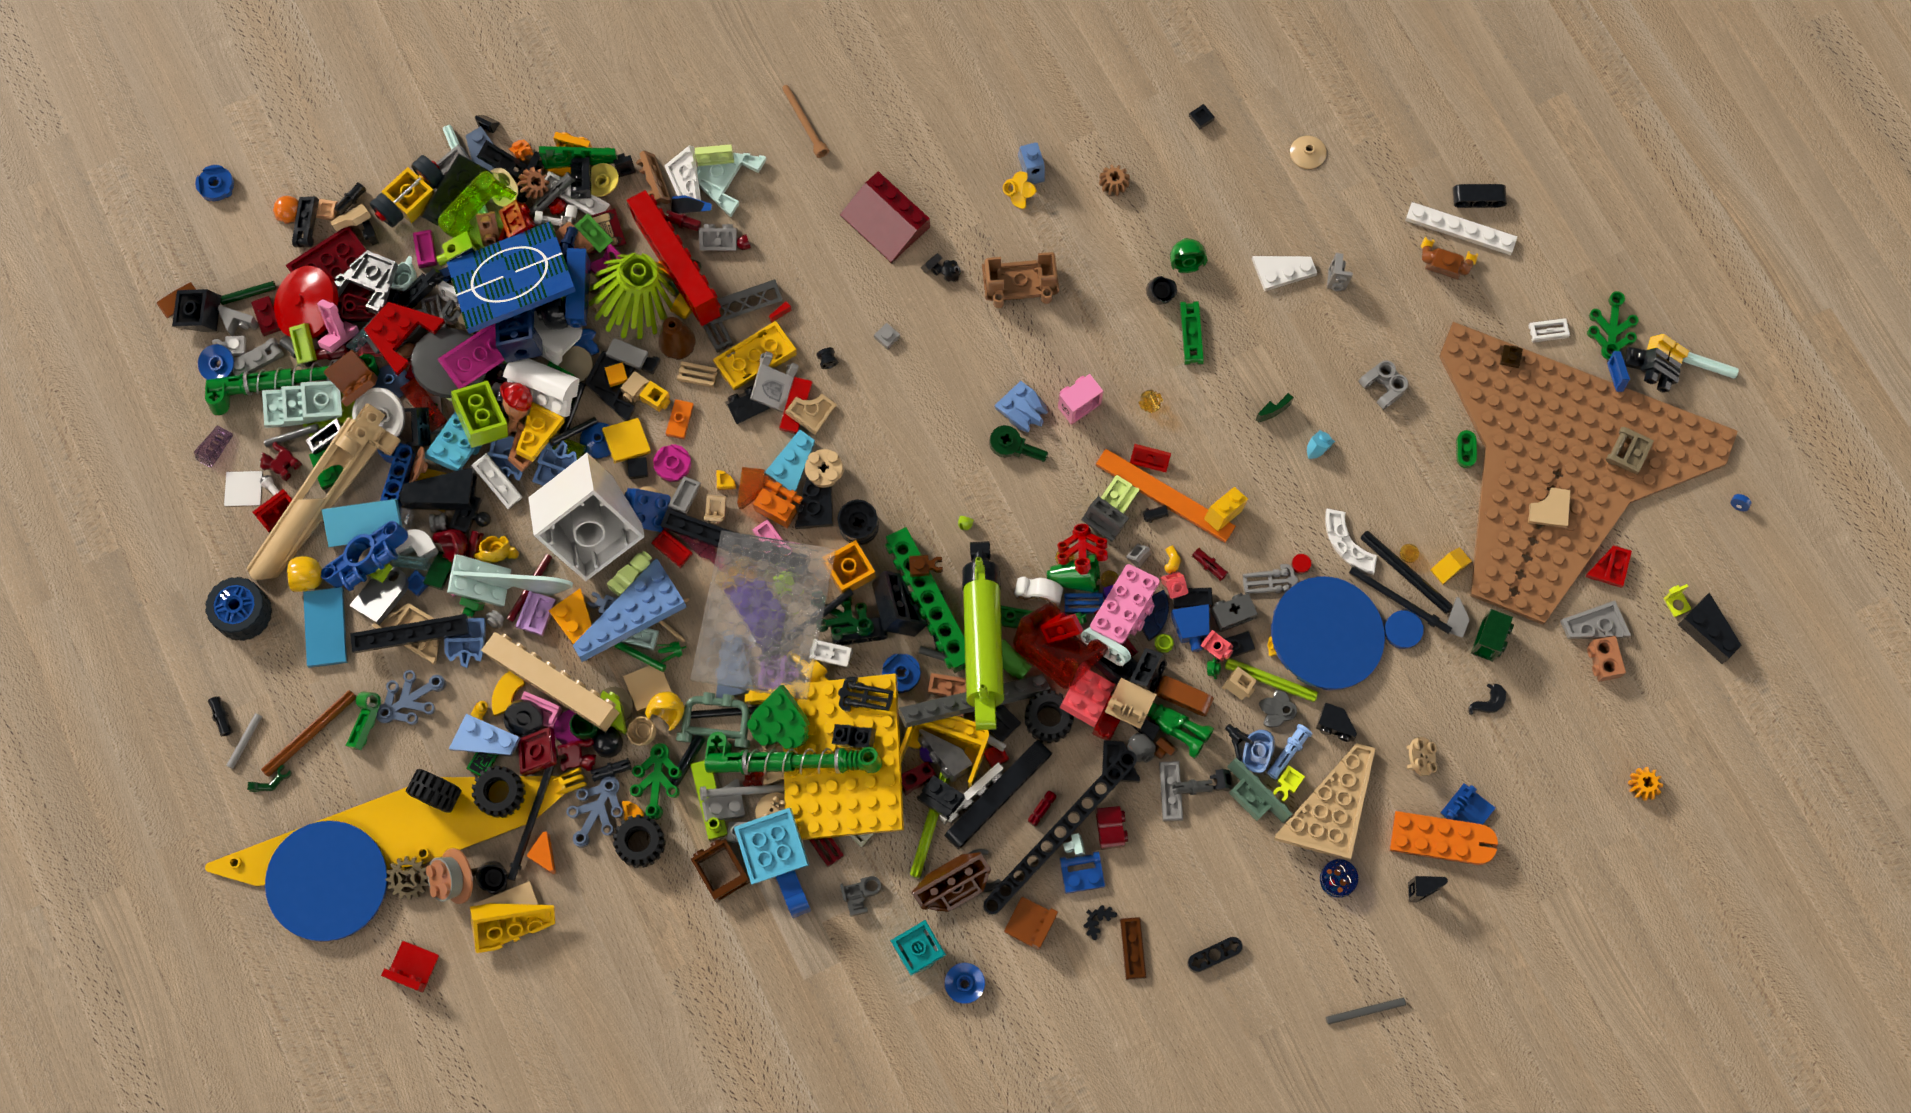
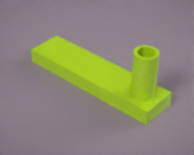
(714, 827)

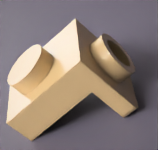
(715, 509)

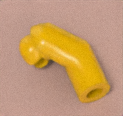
(479, 710)

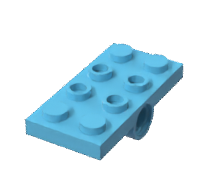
(451, 446)

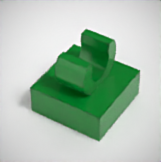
(471, 606)

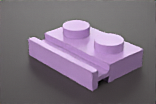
(535, 613)

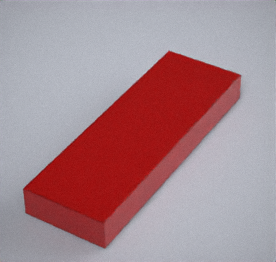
(801, 389)

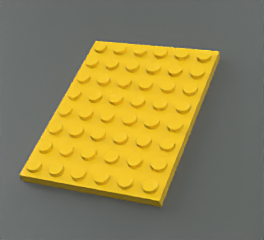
(854, 800)

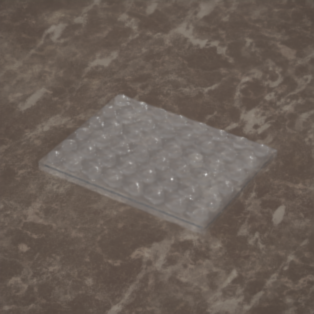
(763, 614)

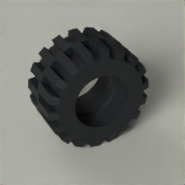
(1043, 732)
(484, 783)
(433, 790)
(632, 826)

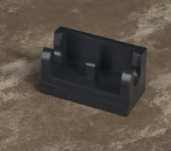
(582, 173)
(420, 426)

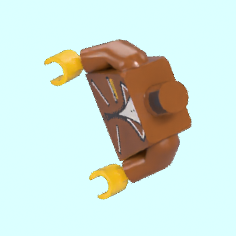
(1446, 262)

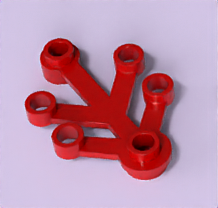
(1081, 533)

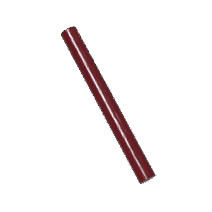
(521, 600)

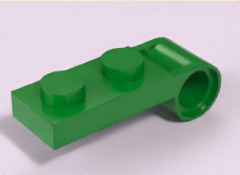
(365, 720)

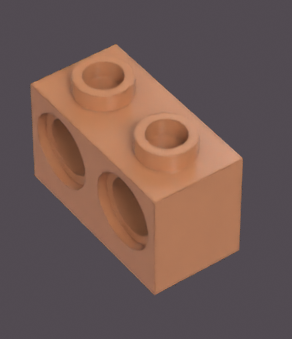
(1611, 658)

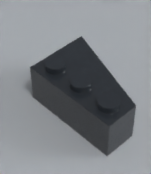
(895, 606)
(1710, 629)

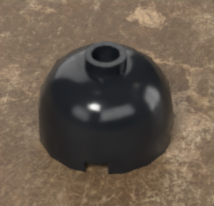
(553, 314)

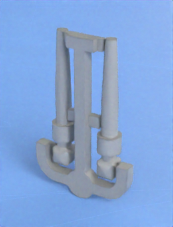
(1291, 580)

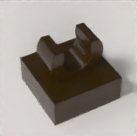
(1511, 356)

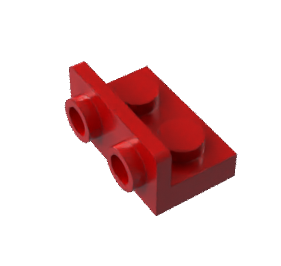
(516, 218)

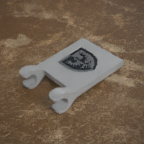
(772, 385)

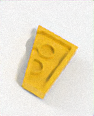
(539, 429)

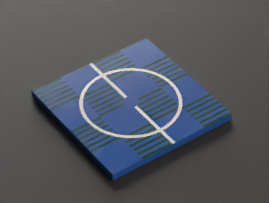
(510, 277)

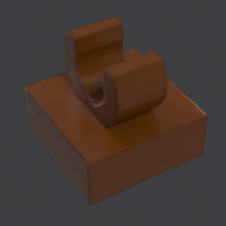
(1165, 747)

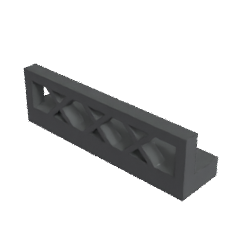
(762, 288)

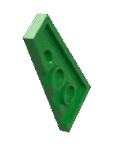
(561, 156)

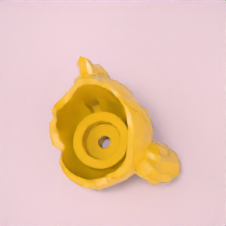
(496, 549)

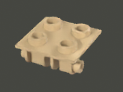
(1130, 703)

